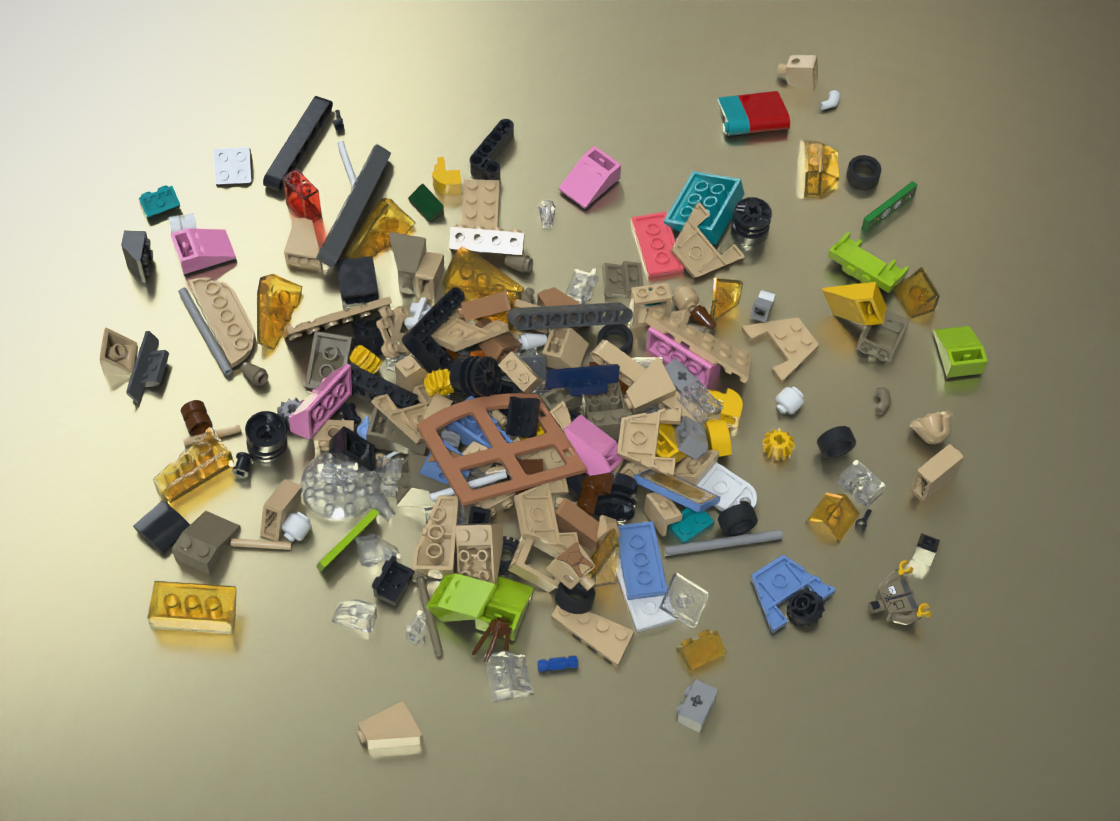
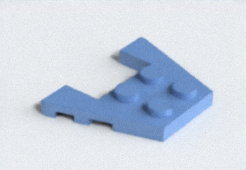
(780, 582)

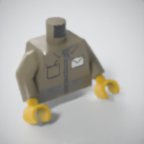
(897, 599)

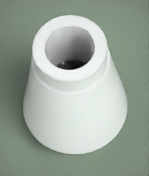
(532, 340)

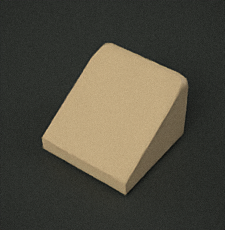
(605, 524)

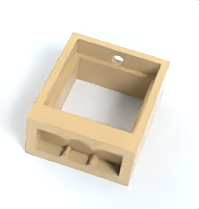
(642, 295)
(524, 571)

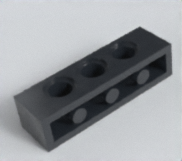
(367, 386)

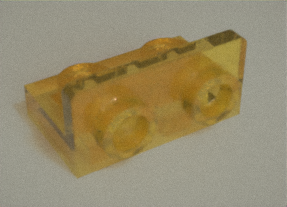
(701, 649)

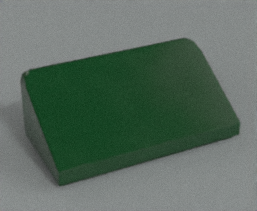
(426, 203)

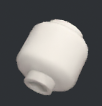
(789, 400)
(296, 526)

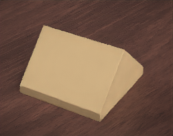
(117, 353)
(695, 470)

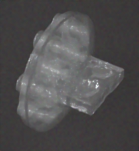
(337, 487)

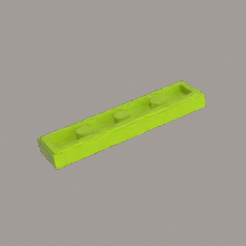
(335, 551)

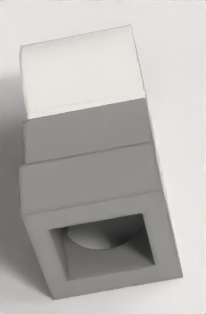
(763, 304)

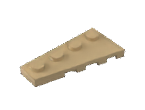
(601, 634)

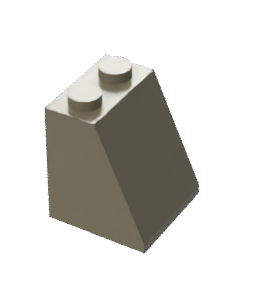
(406, 257)
(415, 487)

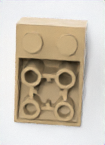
(479, 550)

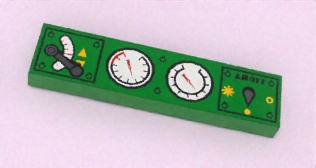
(889, 206)

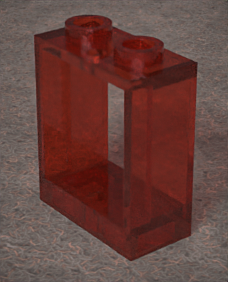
(302, 197)

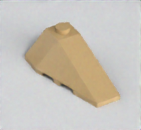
(437, 549)

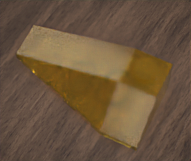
(606, 560)

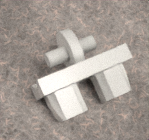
(418, 311)

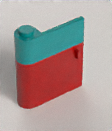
(754, 113)

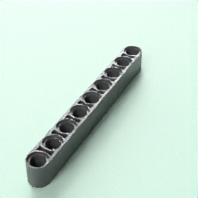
(353, 206)

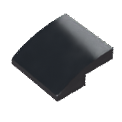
(161, 526)

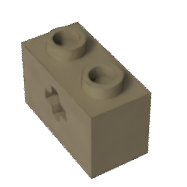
(557, 395)

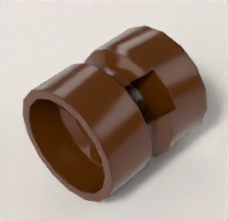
(196, 417)

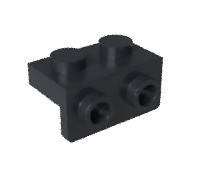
(522, 417)
(392, 581)

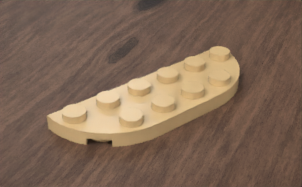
(225, 317)

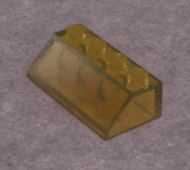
(192, 607)

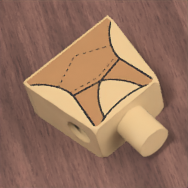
(573, 567)

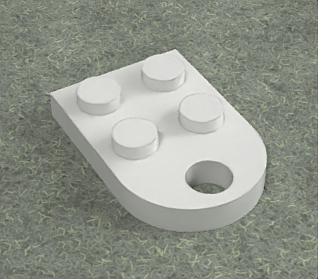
(727, 486)

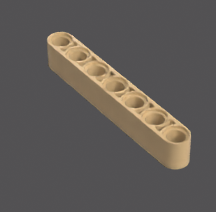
(630, 370)

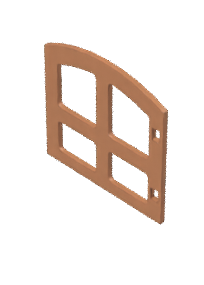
(500, 451)

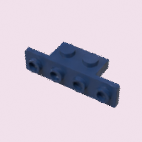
(583, 380)

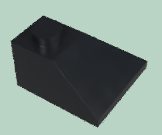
(352, 448)

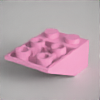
(591, 177)
(201, 248)
(592, 446)

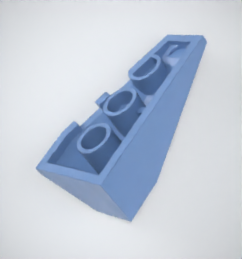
(470, 431)

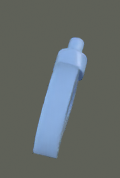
(362, 428)

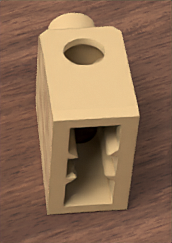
(801, 71)

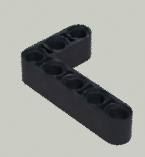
(418, 337)

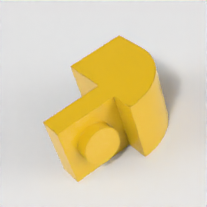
(446, 181)
(731, 404)
(718, 436)

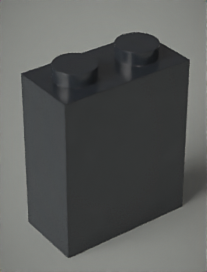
(357, 281)

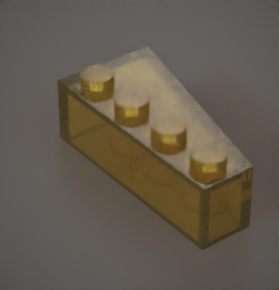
(194, 467)

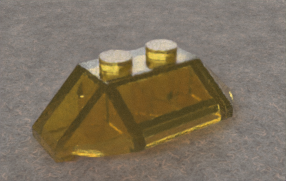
(819, 168)

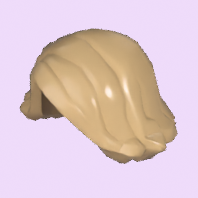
(933, 427)

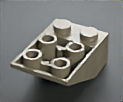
(606, 410)
(389, 437)

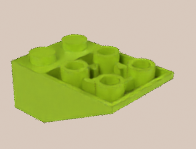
(960, 351)
(460, 598)
(509, 603)

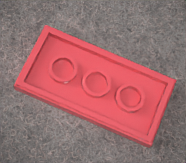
(655, 243)

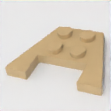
(695, 250)
(458, 334)
(789, 338)
(406, 418)
(640, 437)
(550, 456)
(538, 516)

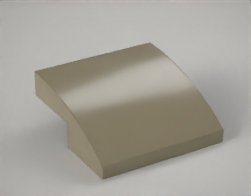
(621, 278)

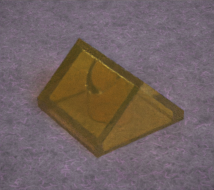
(918, 294)
(724, 296)
(833, 516)

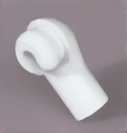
(832, 101)

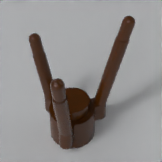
(499, 629)

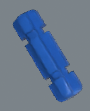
(557, 663)

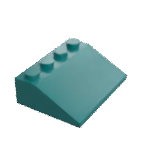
(717, 196)

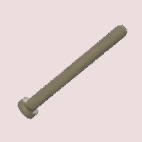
(420, 580)

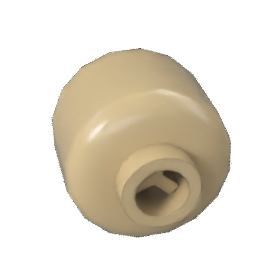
(685, 297)

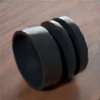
(751, 221)
(475, 375)
(266, 427)
(621, 501)

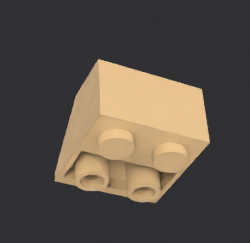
(564, 348)

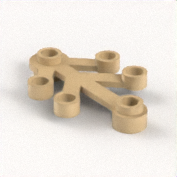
(390, 348)

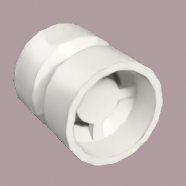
(178, 223)

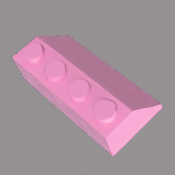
(664, 346)
(322, 403)

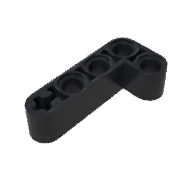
(483, 159)

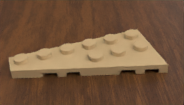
(331, 320)
(704, 345)

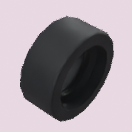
(867, 162)
(617, 329)
(836, 442)
(737, 519)
(572, 604)

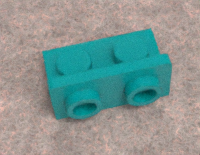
(159, 201)
(691, 525)

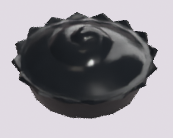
(805, 608)

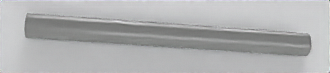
(205, 331)
(723, 542)

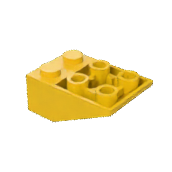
(857, 303)

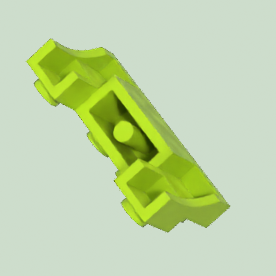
(864, 265)

